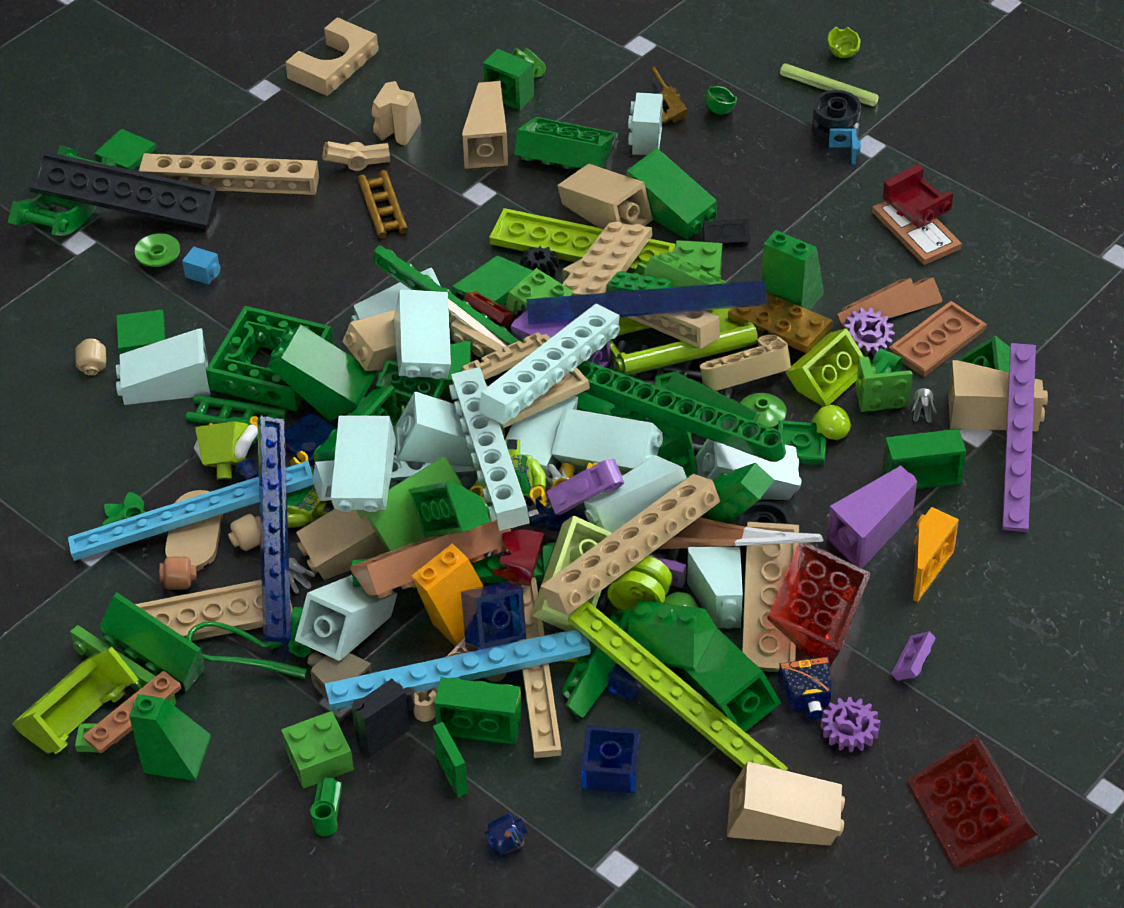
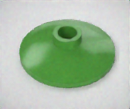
(157, 250)
(769, 406)

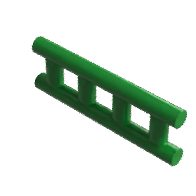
(227, 406)

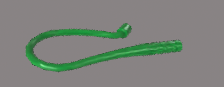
(269, 665)

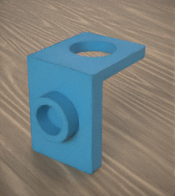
(851, 141)

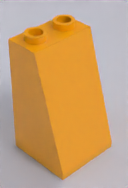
(441, 588)

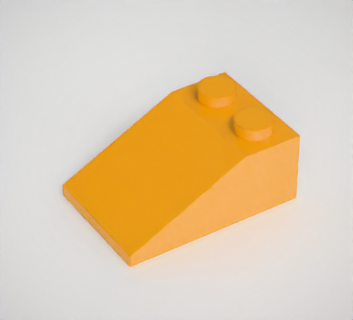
(933, 548)

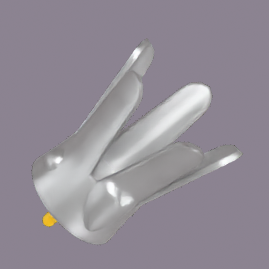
(923, 399)
(557, 477)
(296, 571)

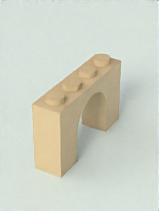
(328, 75)

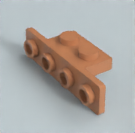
(118, 723)

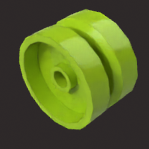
(645, 581)

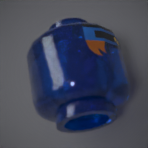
(506, 834)

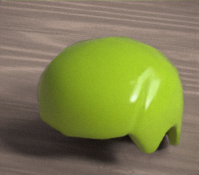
(843, 42)
(832, 422)

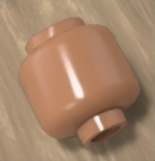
(177, 573)

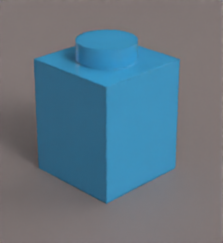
(201, 265)

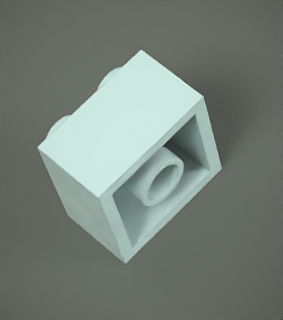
(645, 123)

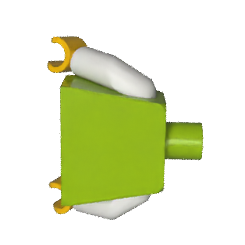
(225, 444)

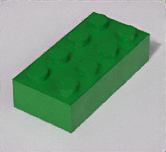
(629, 282)
(407, 386)

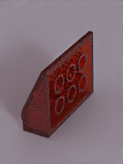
(818, 601)
(971, 804)

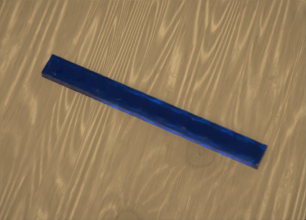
(649, 301)
(274, 530)

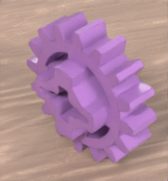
(868, 330)
(850, 724)

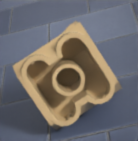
(395, 113)

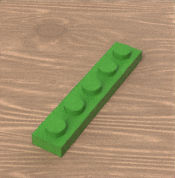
(90, 645)

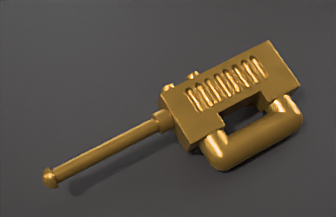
(677, 109)

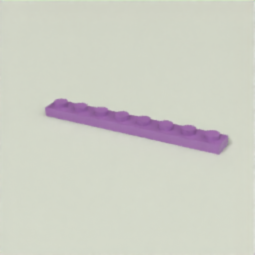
(1019, 438)

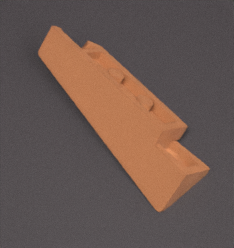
(896, 299)

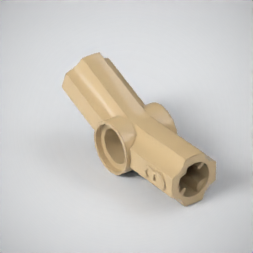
(356, 154)

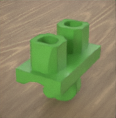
(538, 65)

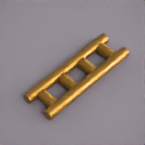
(377, 213)

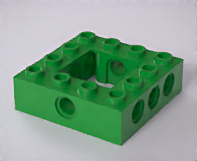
(231, 366)

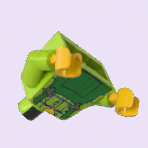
(528, 472)
(304, 504)

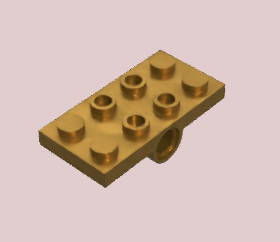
(790, 322)

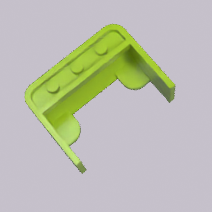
(74, 700)

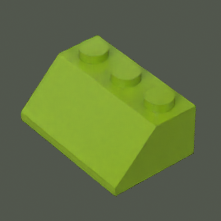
(827, 368)

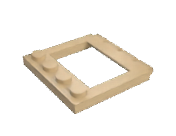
(514, 353)

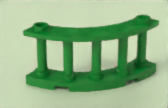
(37, 210)

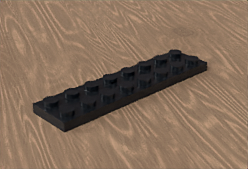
(122, 190)

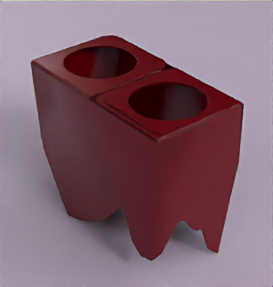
(521, 557)

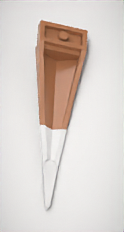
(715, 534)

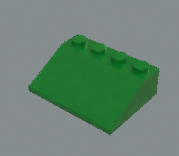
(563, 143)

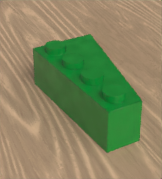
(738, 492)

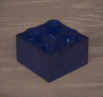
(493, 615)
(610, 759)

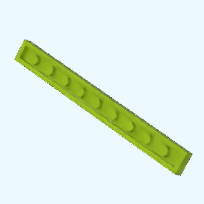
(670, 688)

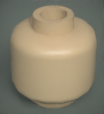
(90, 356)
(245, 532)

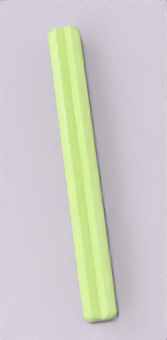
(827, 84)

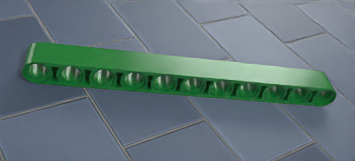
(684, 412)

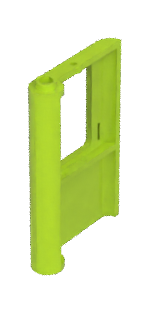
(732, 337)

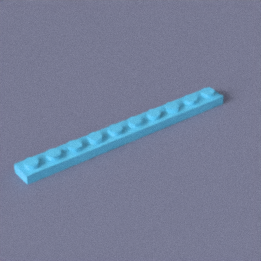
(180, 514)
(463, 666)

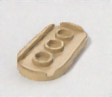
(196, 540)

